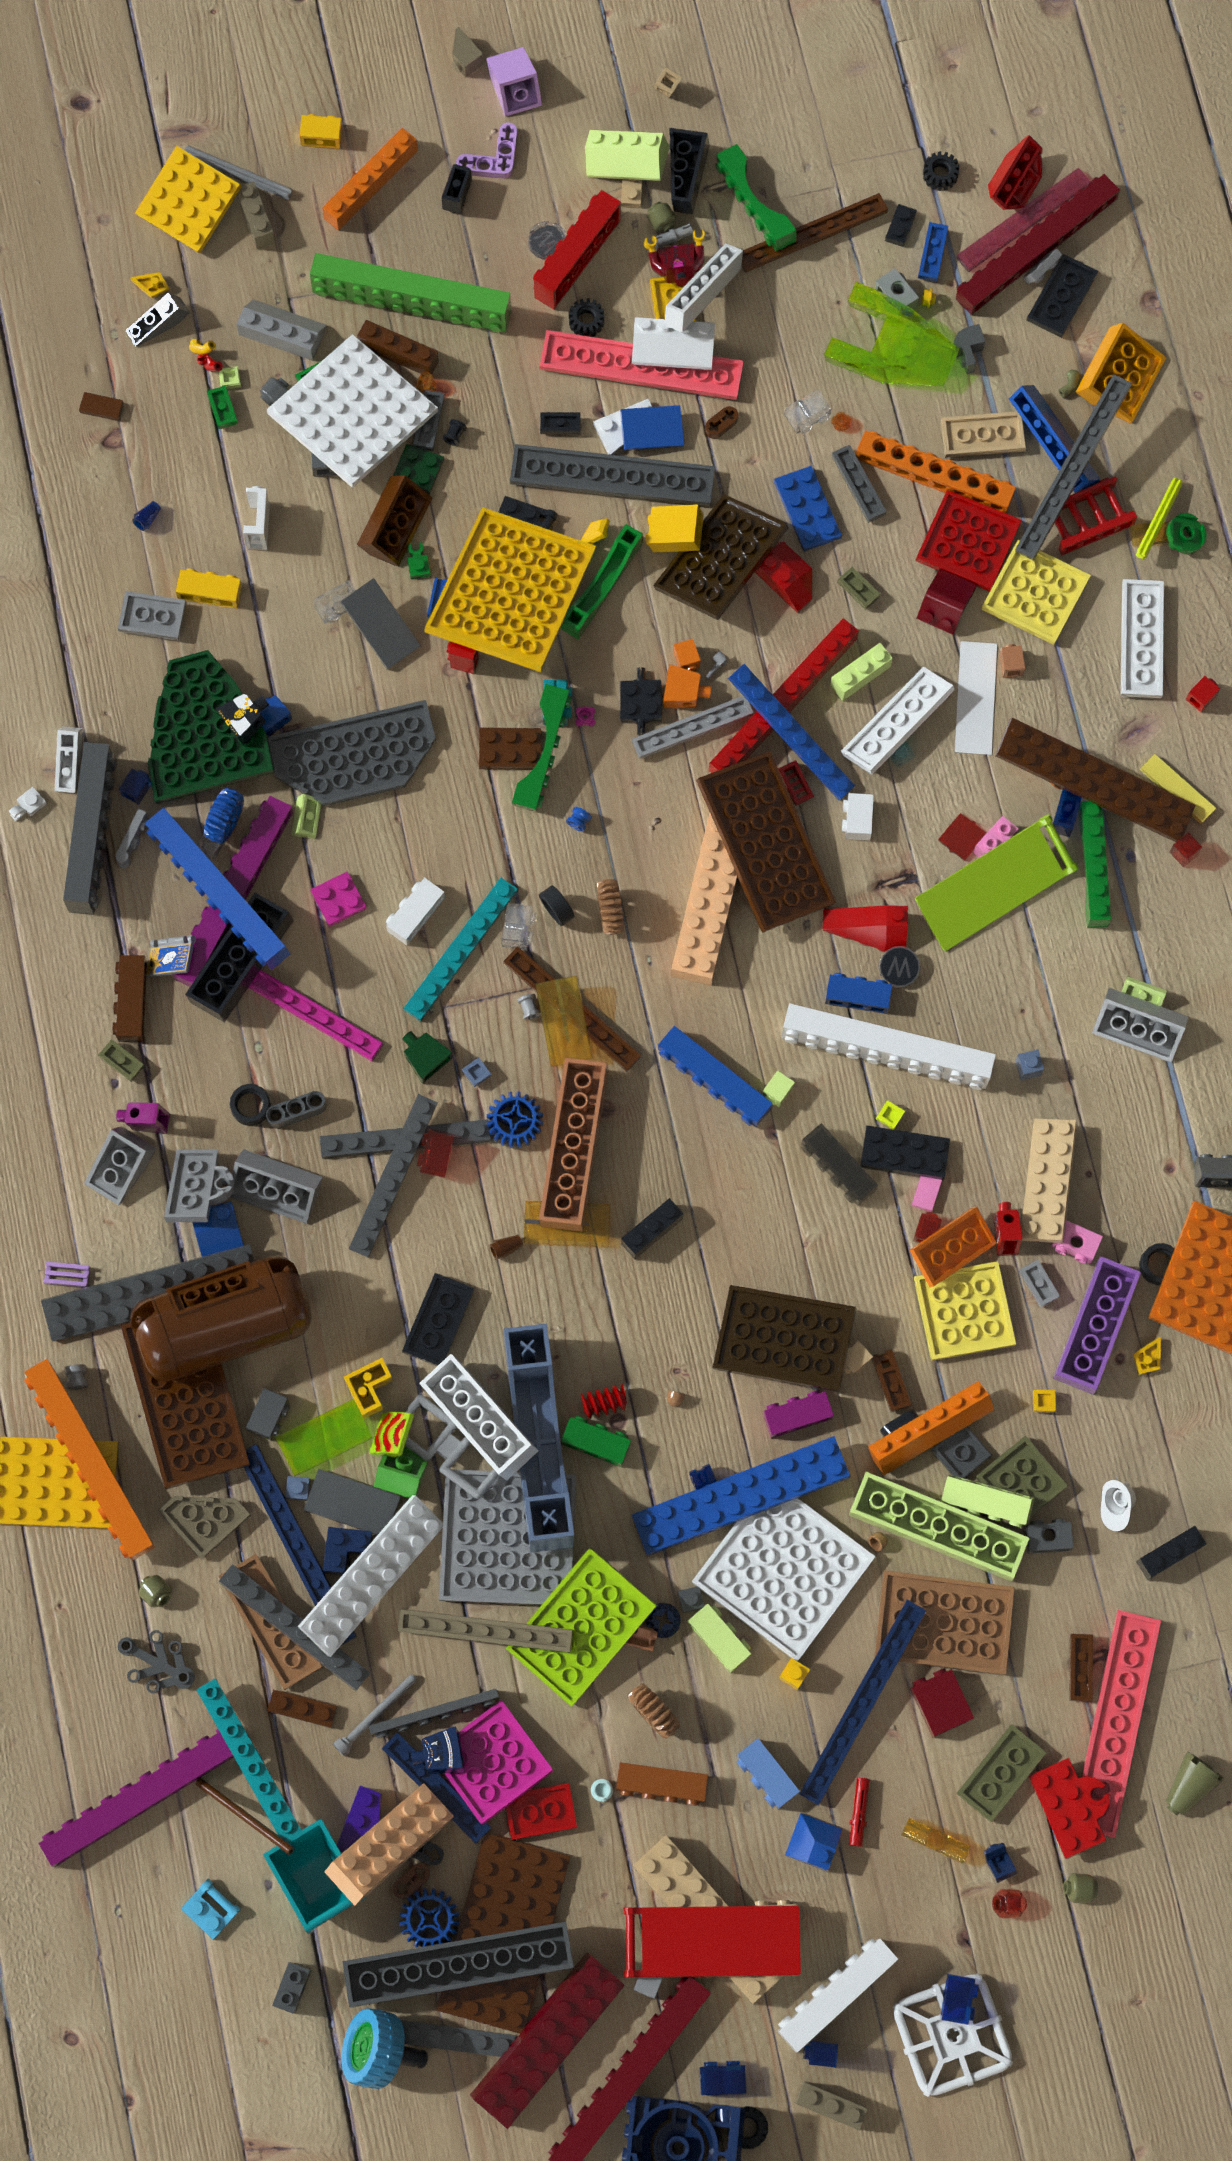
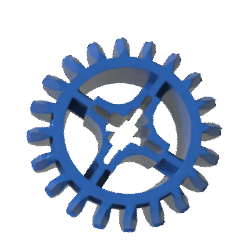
(224, 815)
(506, 1119)
(416, 1905)

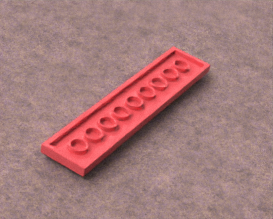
(613, 362)
(1120, 1710)

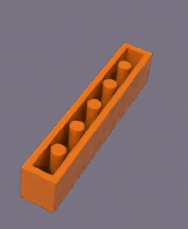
(370, 179)
(931, 1428)

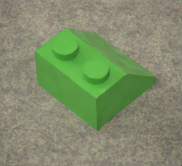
(401, 1473)

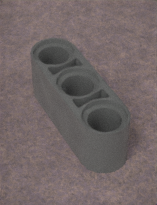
(304, 1102)

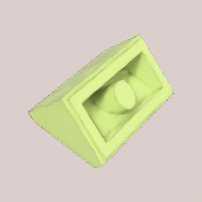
(306, 817)

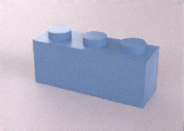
(767, 1774)

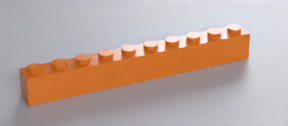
(89, 1459)

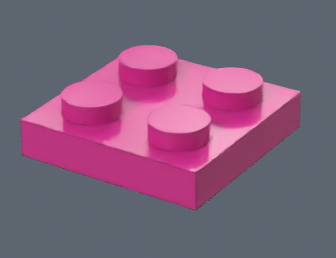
(338, 899)

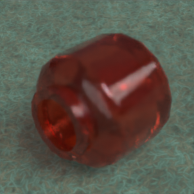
(1009, 1903)

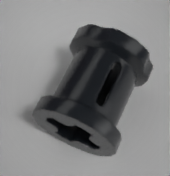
(454, 432)

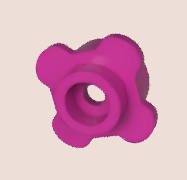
(581, 711)

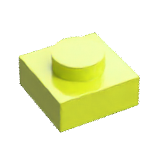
(890, 1115)

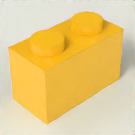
(320, 131)

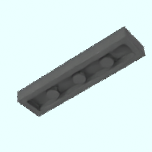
(858, 483)

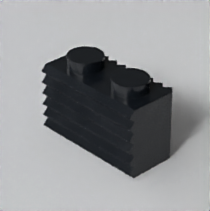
(456, 188)

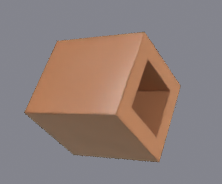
(1012, 661)

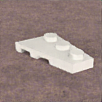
(610, 428)

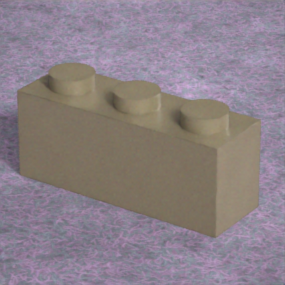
(255, 216)
(830, 2105)

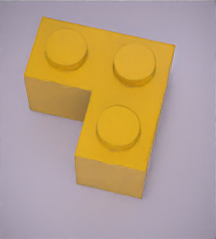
(364, 1382)

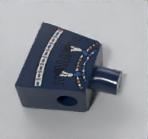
(441, 1752)

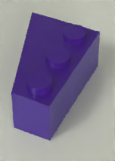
(361, 1818)

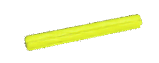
(1159, 518)

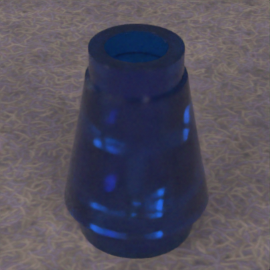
(145, 517)

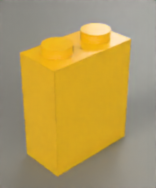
(675, 528)

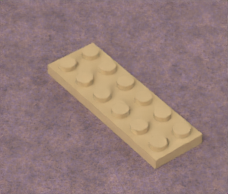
(1048, 1180)

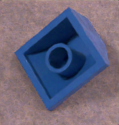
(813, 1842)

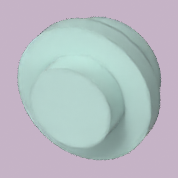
(601, 1790)

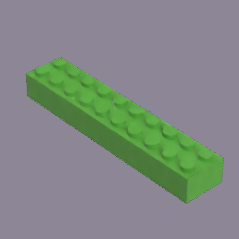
(410, 292)

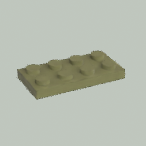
(1001, 1773)

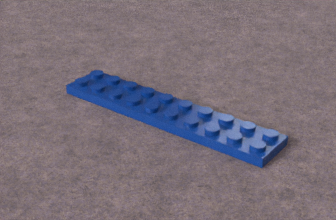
(740, 1496)

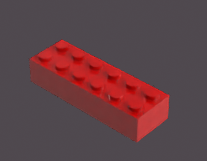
(577, 249)

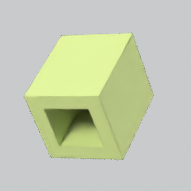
(778, 1089)

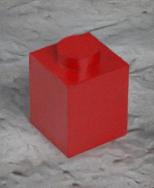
(1203, 693)

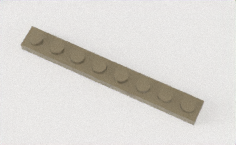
(485, 1630)

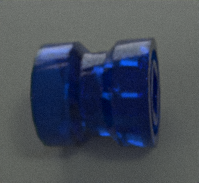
(702, 1477)

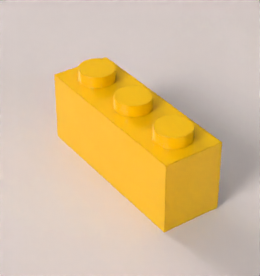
(209, 588)

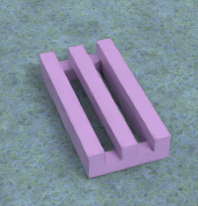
(48, 1272)

